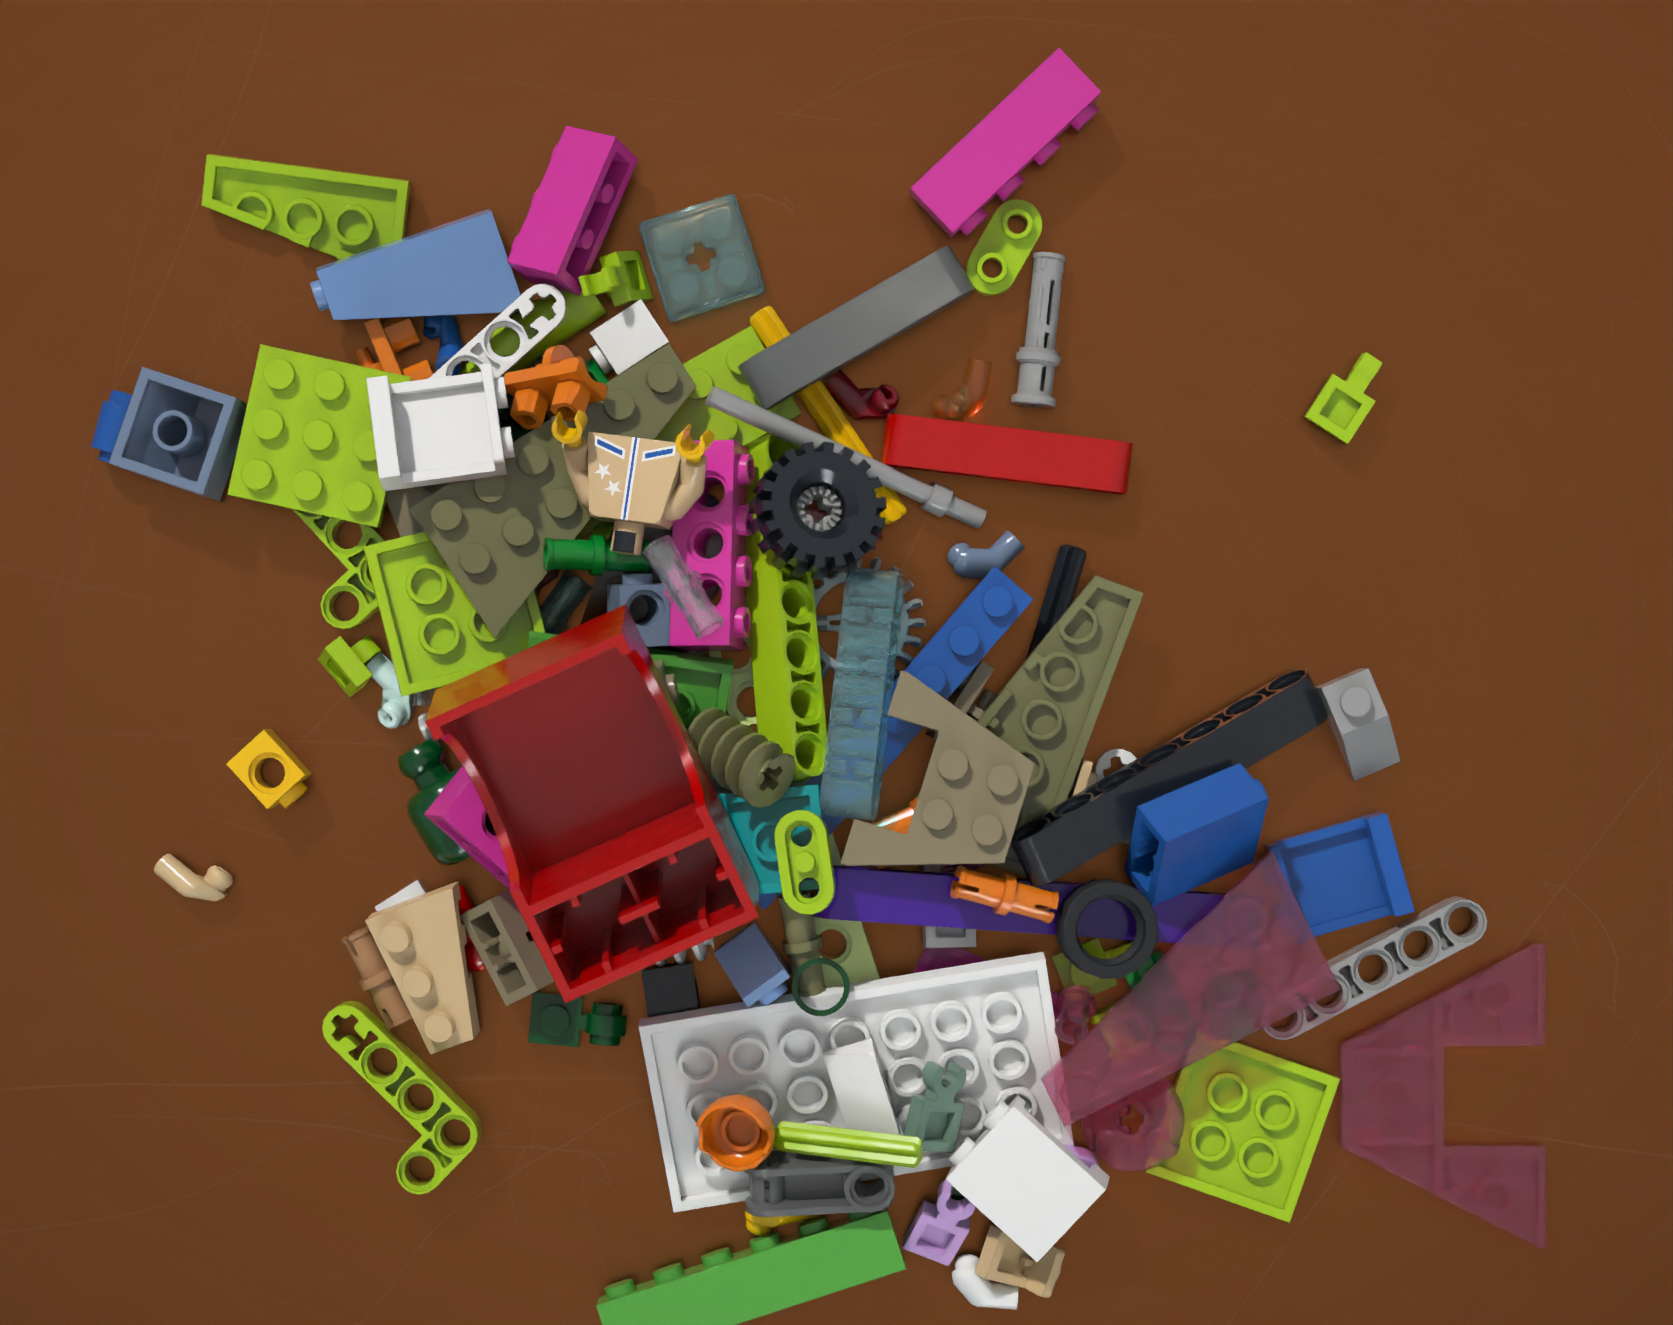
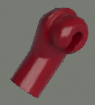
(862, 402)

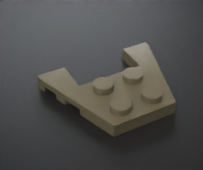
(966, 796)

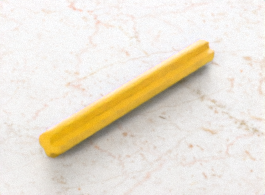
(825, 409)

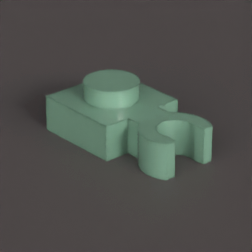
(938, 1113)

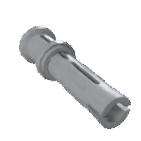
(1039, 355)

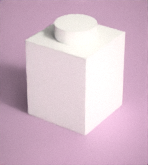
(627, 339)

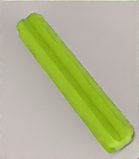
(848, 1144)

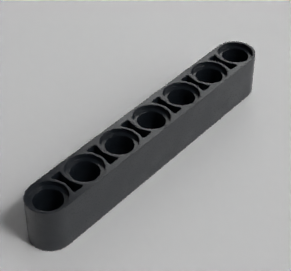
(1107, 810)

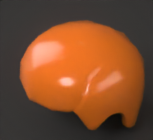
(736, 1132)

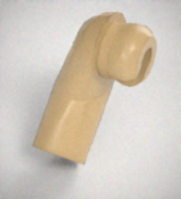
(191, 885)

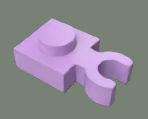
(939, 1228)

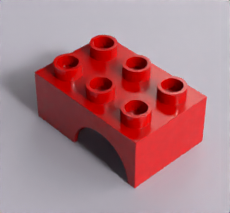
(597, 803)

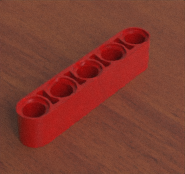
(1006, 454)

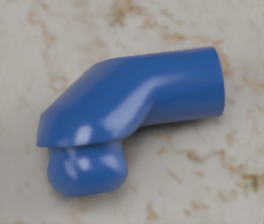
(446, 329)

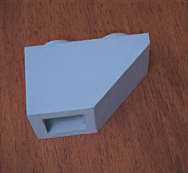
(754, 965)

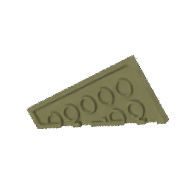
(497, 525)
(1058, 694)

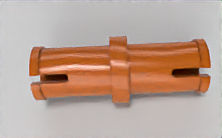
(1004, 894)

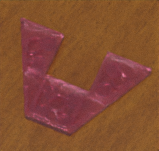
(1396, 1094)

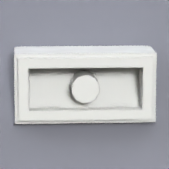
(861, 1088)

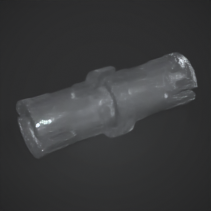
(683, 586)

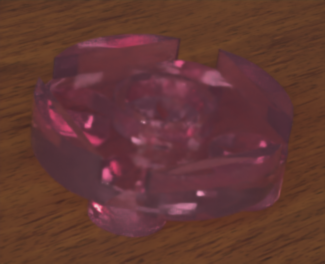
(1157, 1137)

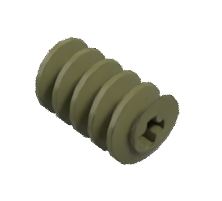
(741, 758)

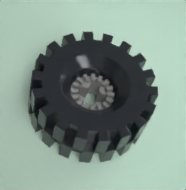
(839, 490)

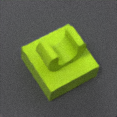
(349, 664)

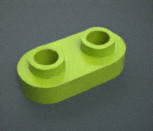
(1004, 247)
(804, 862)

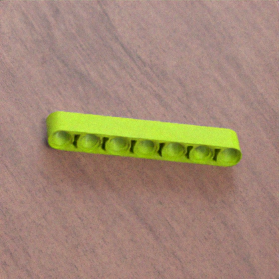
(784, 643)

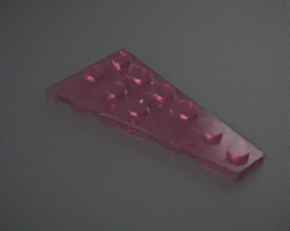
(1216, 985)

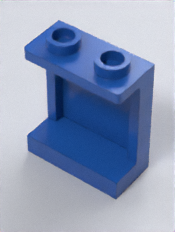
(1344, 873)

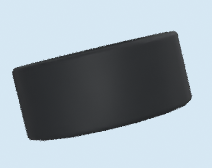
(1143, 942)

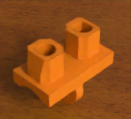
(389, 339)
(553, 385)

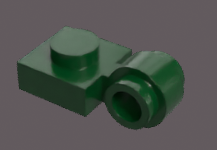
(561, 1022)

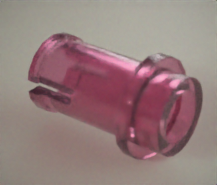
(1075, 1008)

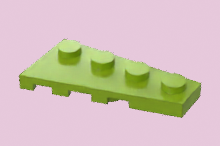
(309, 205)

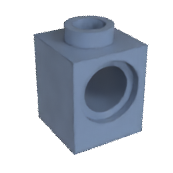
(656, 625)

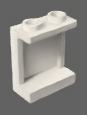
(439, 429)
(1024, 1178)

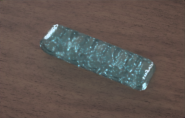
(862, 694)

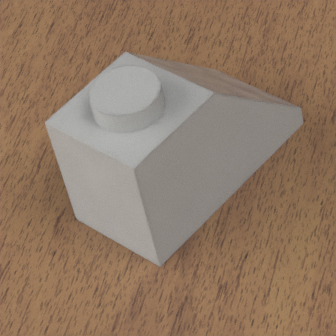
(1359, 723)

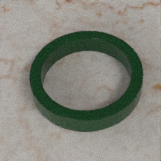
(802, 1005)

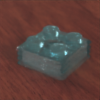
(672, 241)

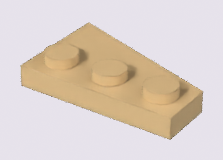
(427, 960)

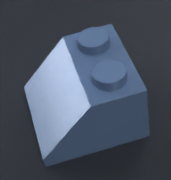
(180, 434)

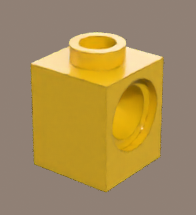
(248, 766)

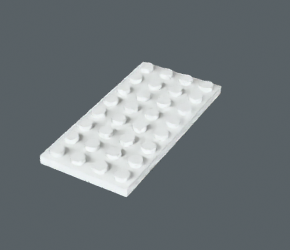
(979, 1015)

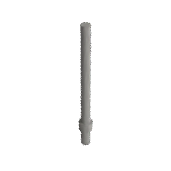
(933, 497)

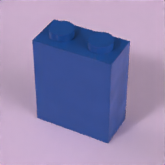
(1196, 834)

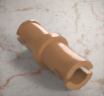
(376, 977)

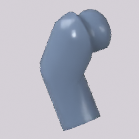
(977, 562)

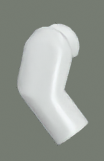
(979, 1290)

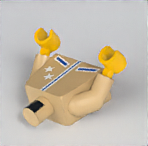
(633, 478)

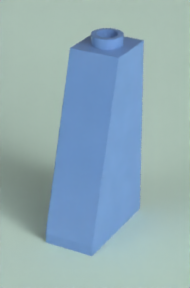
(430, 273)

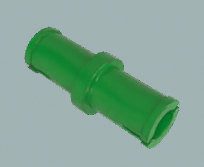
(590, 555)

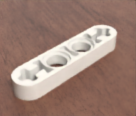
(479, 348)

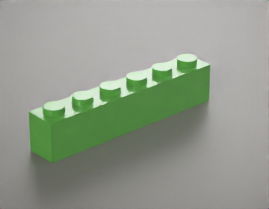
(761, 1278)

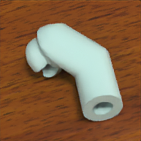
(394, 709)

